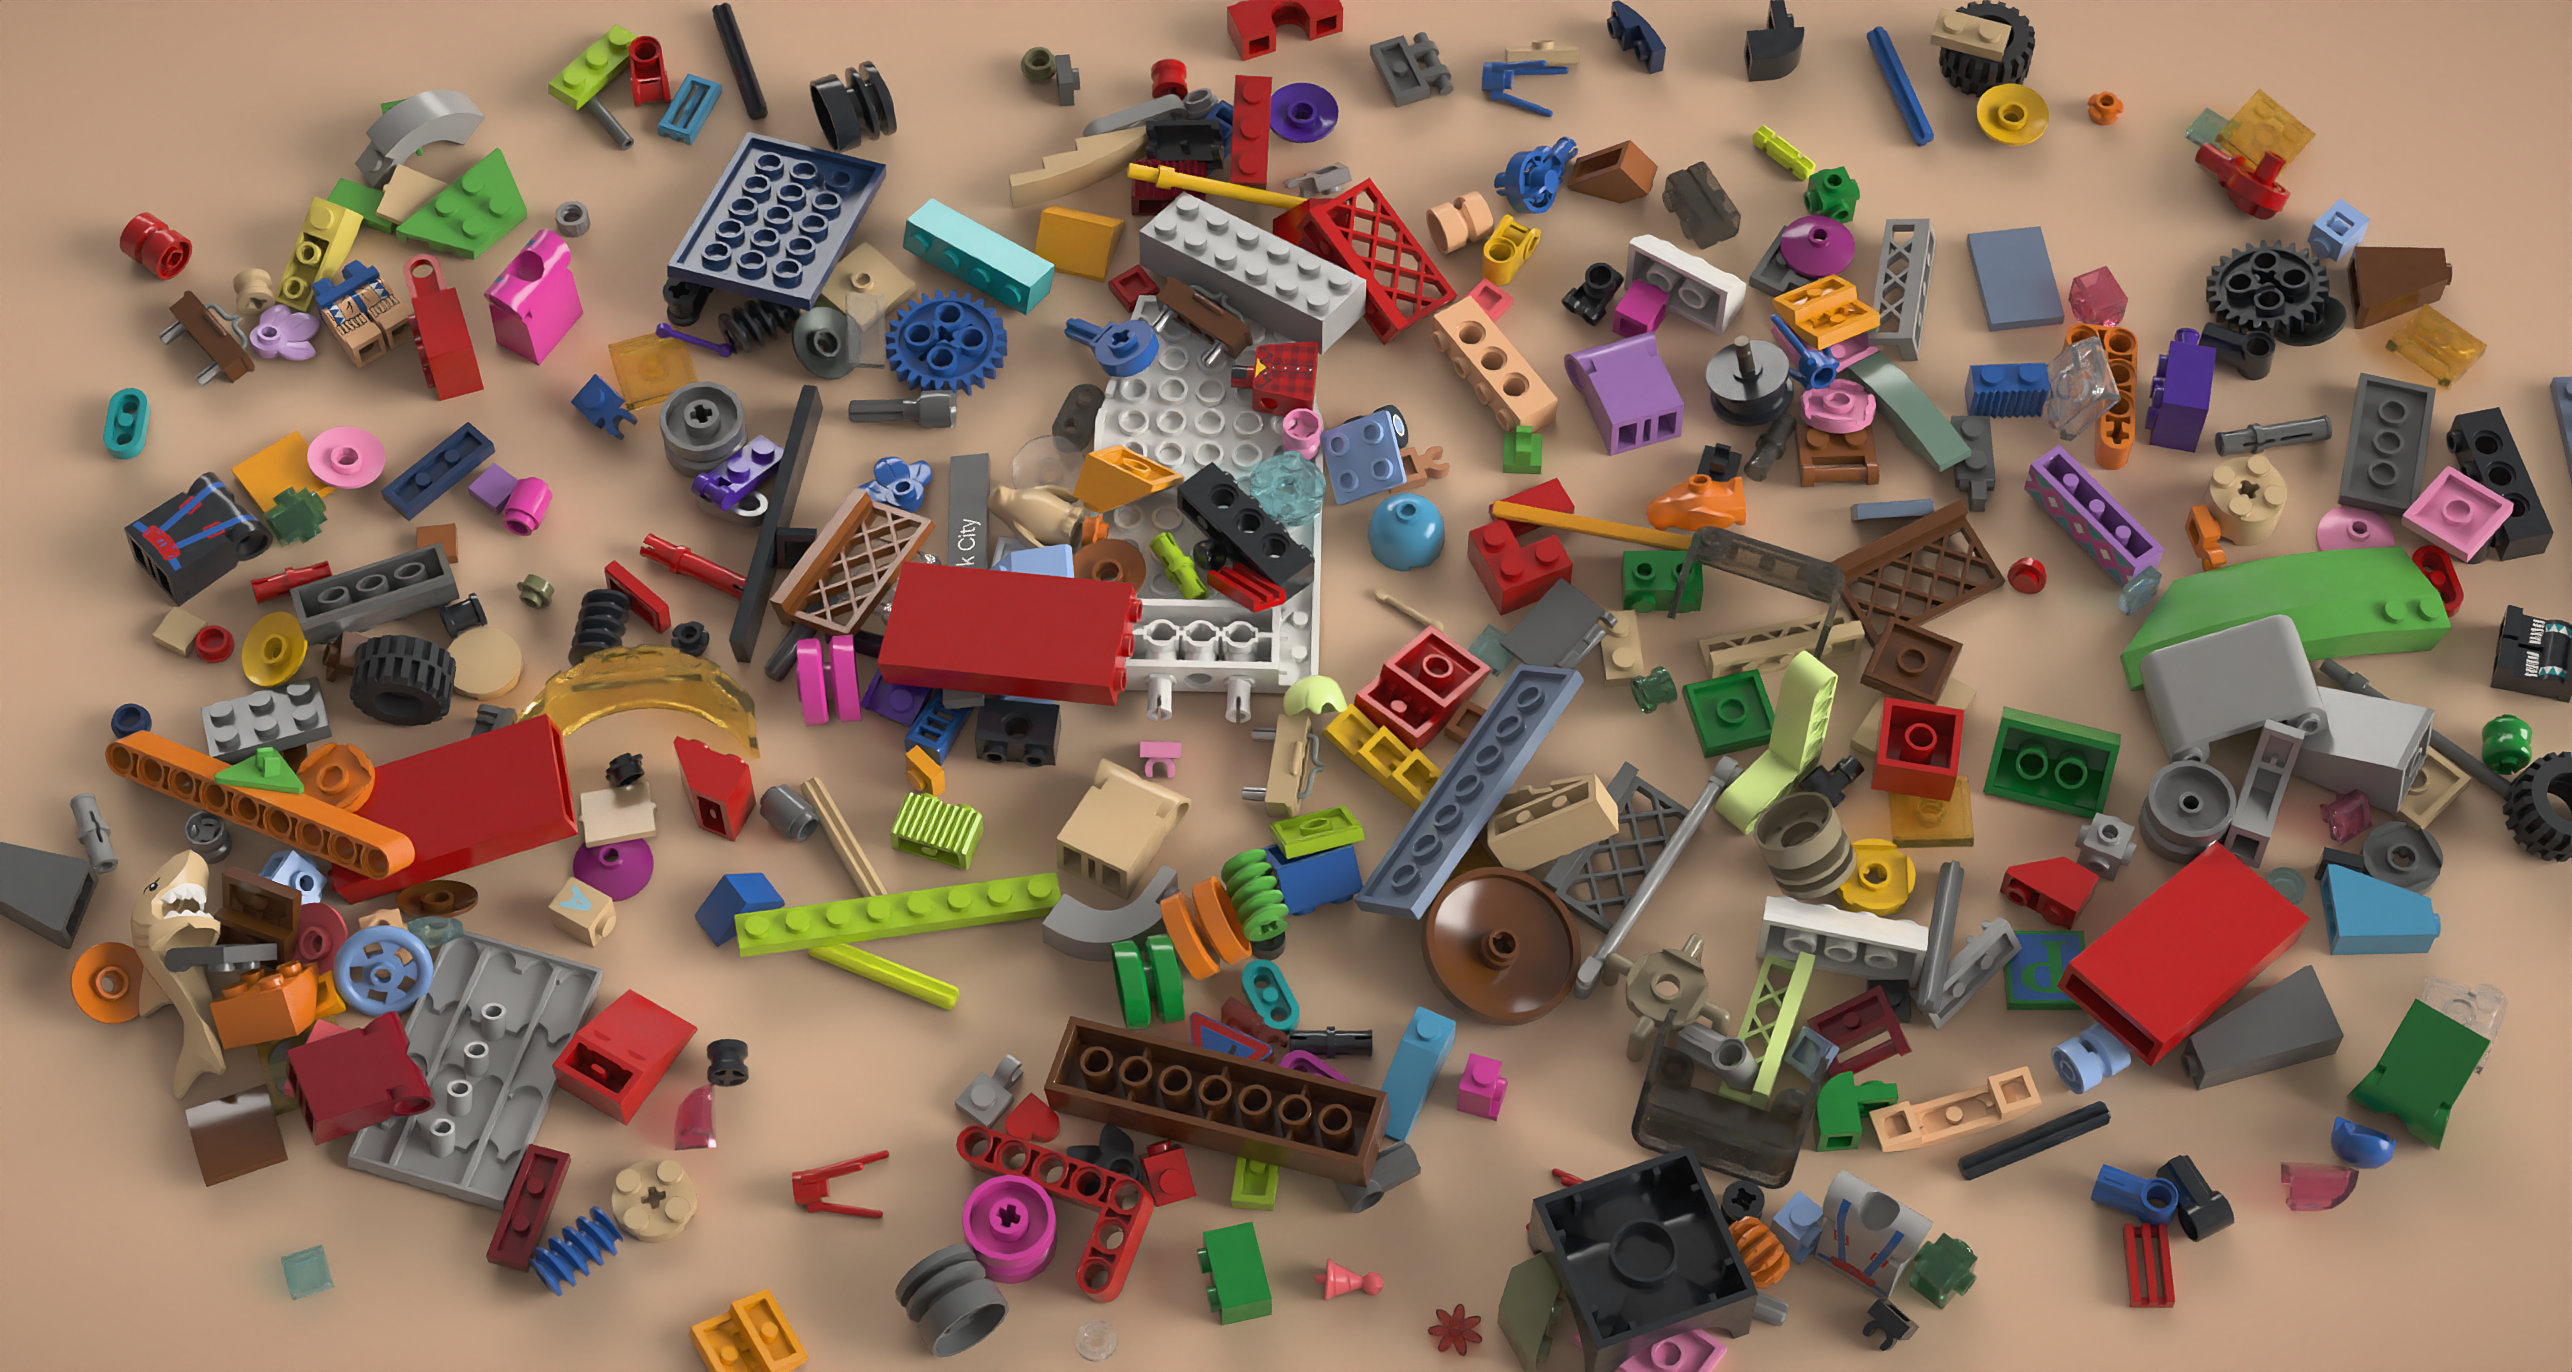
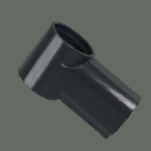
(2248, 352)
(2199, 1208)

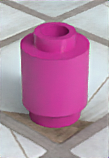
(526, 506)

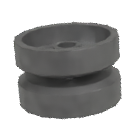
(702, 427)
(2186, 810)

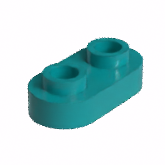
(126, 427)
(1273, 999)

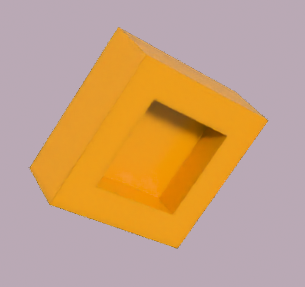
(924, 772)
(328, 997)

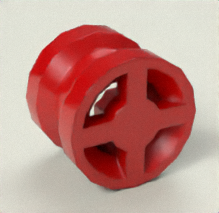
(1169, 78)

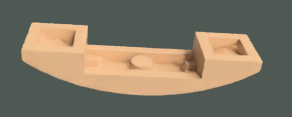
(1956, 1115)

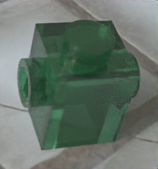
(295, 515)
(1943, 1270)

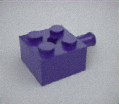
(2181, 393)

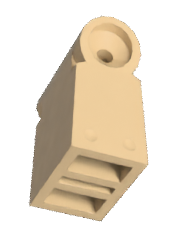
(1119, 829)

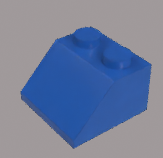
(1315, 877)

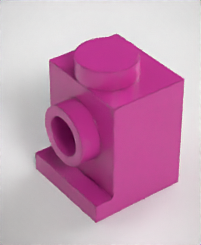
(1482, 1087)

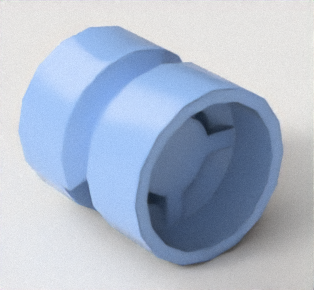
(2088, 1058)

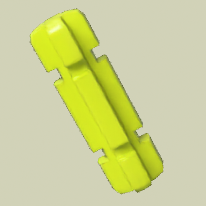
(1783, 153)

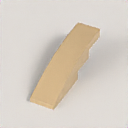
(1068, 172)

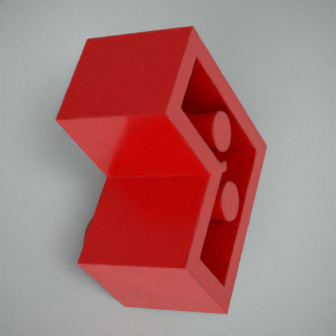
(1514, 573)

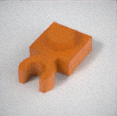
(2203, 535)

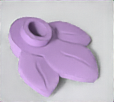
(284, 334)

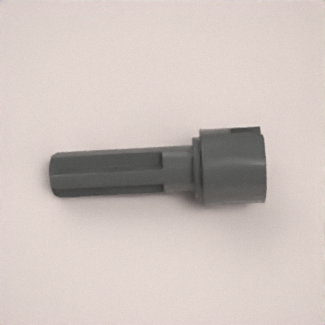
(930, 409)

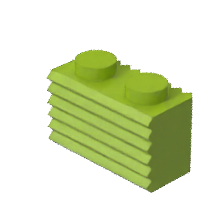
(937, 830)

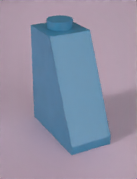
(2374, 915)

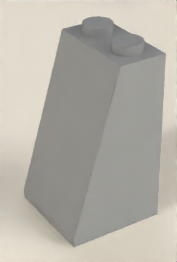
(2368, 747)

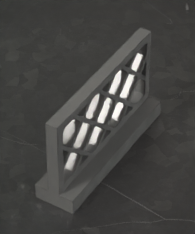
(1568, 867)

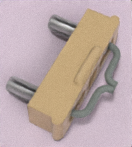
(1288, 765)

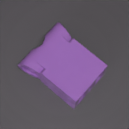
(1628, 392)

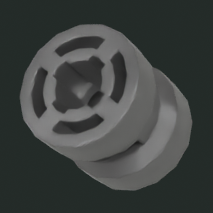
(208, 836)

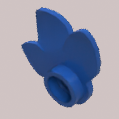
(899, 483)

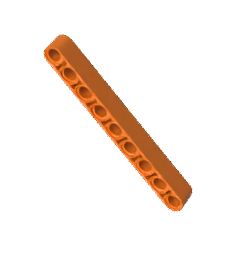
(280, 815)

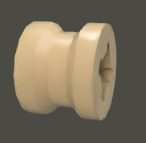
(253, 291)

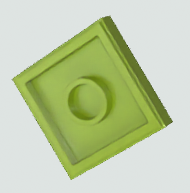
(1316, 831)

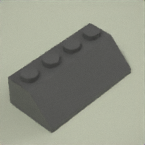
(374, 594)

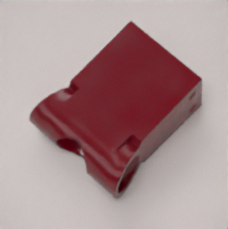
(357, 1079)

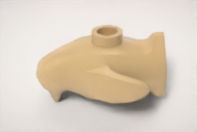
(1039, 515)

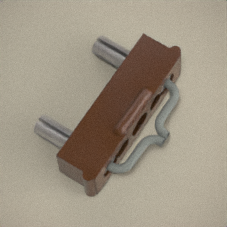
(1203, 318)
(211, 337)

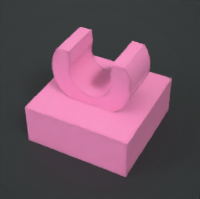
(1160, 752)

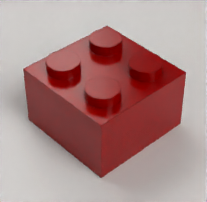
(1917, 749)

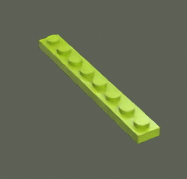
(896, 914)

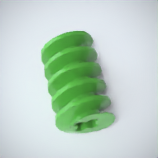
(1255, 895)

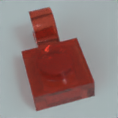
(1252, 1024)

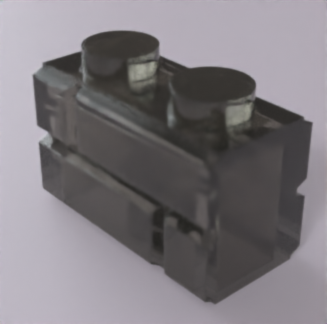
(1701, 205)

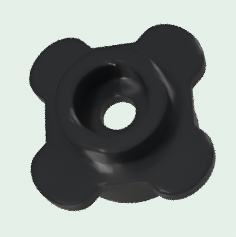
(625, 769)

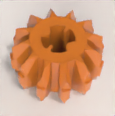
(1760, 1251)

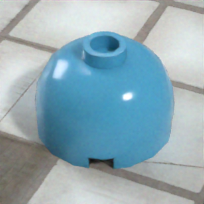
(1406, 532)

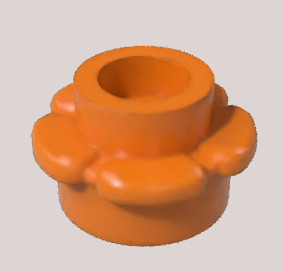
(2104, 108)
(1094, 530)

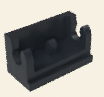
(1186, 140)

